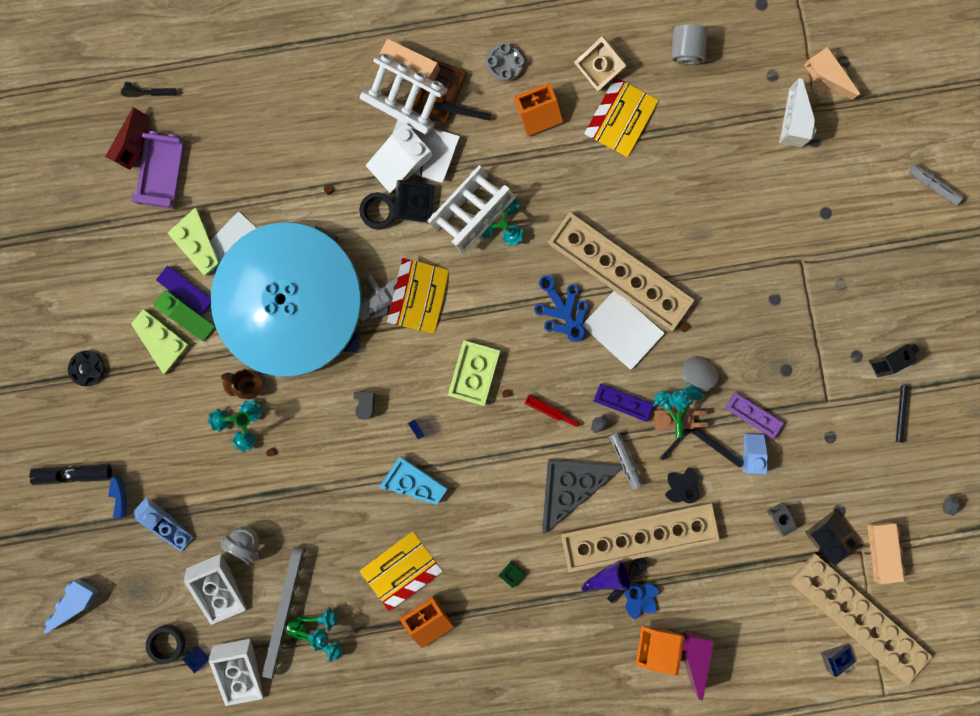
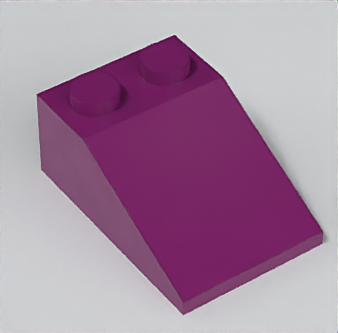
(697, 657)

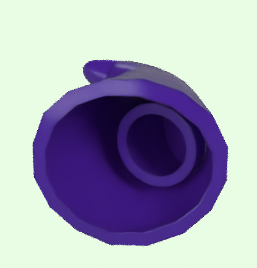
(610, 578)

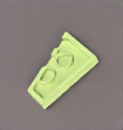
(193, 240)
(159, 340)

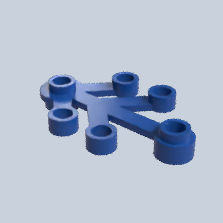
(563, 311)

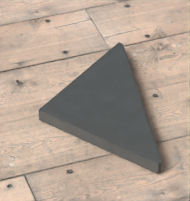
(569, 485)

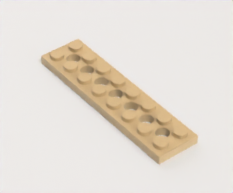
(633, 267)
(649, 547)
(873, 618)

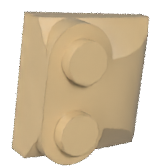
(601, 63)

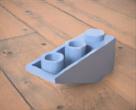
(162, 524)
(77, 598)

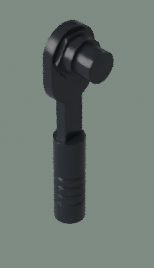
(129, 91)
(635, 569)

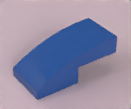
(118, 491)

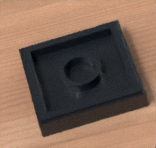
(413, 201)

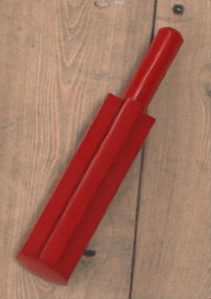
(549, 410)

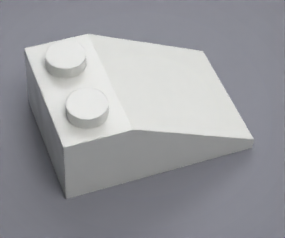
(798, 117)
(399, 158)
(214, 589)
(236, 672)

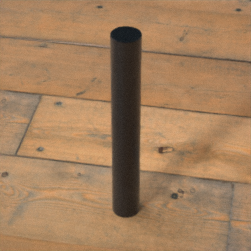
(462, 111)
(902, 413)
(719, 448)

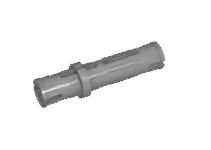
(936, 185)
(626, 461)

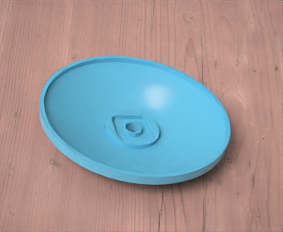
(318, 308)

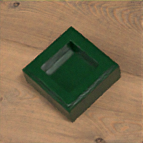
(511, 574)

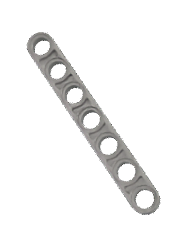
(283, 612)

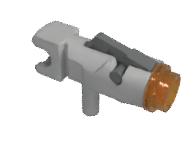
(378, 302)

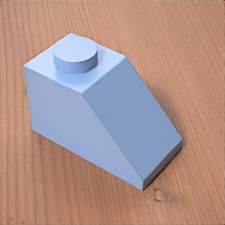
(754, 454)

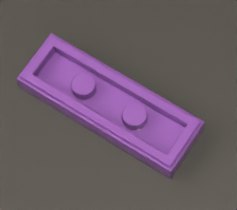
(754, 415)

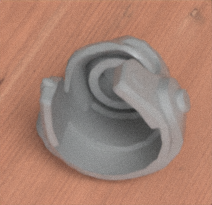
(242, 543)

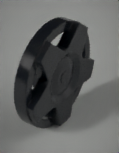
(86, 368)

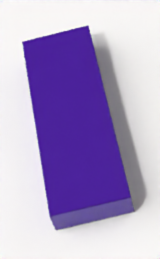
(184, 290)
(623, 402)

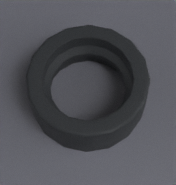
(363, 211)
(154, 654)

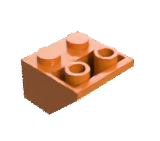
(538, 109)
(426, 621)
(659, 650)

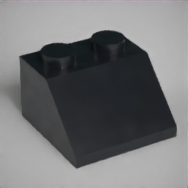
(833, 538)

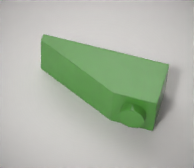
(184, 315)

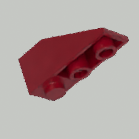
(129, 139)

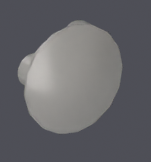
(504, 62)
(700, 373)

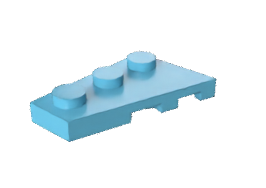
(414, 482)

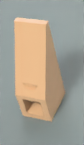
(827, 71)

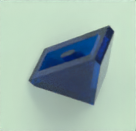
(838, 659)

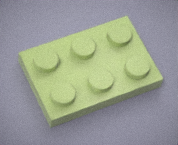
(473, 373)

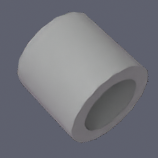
(689, 44)

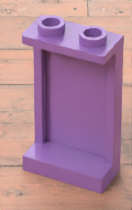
(159, 170)

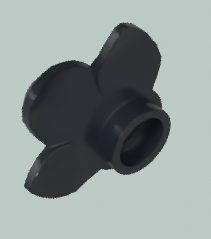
(681, 484)

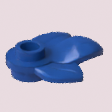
(642, 601)

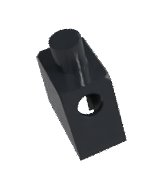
(894, 359)

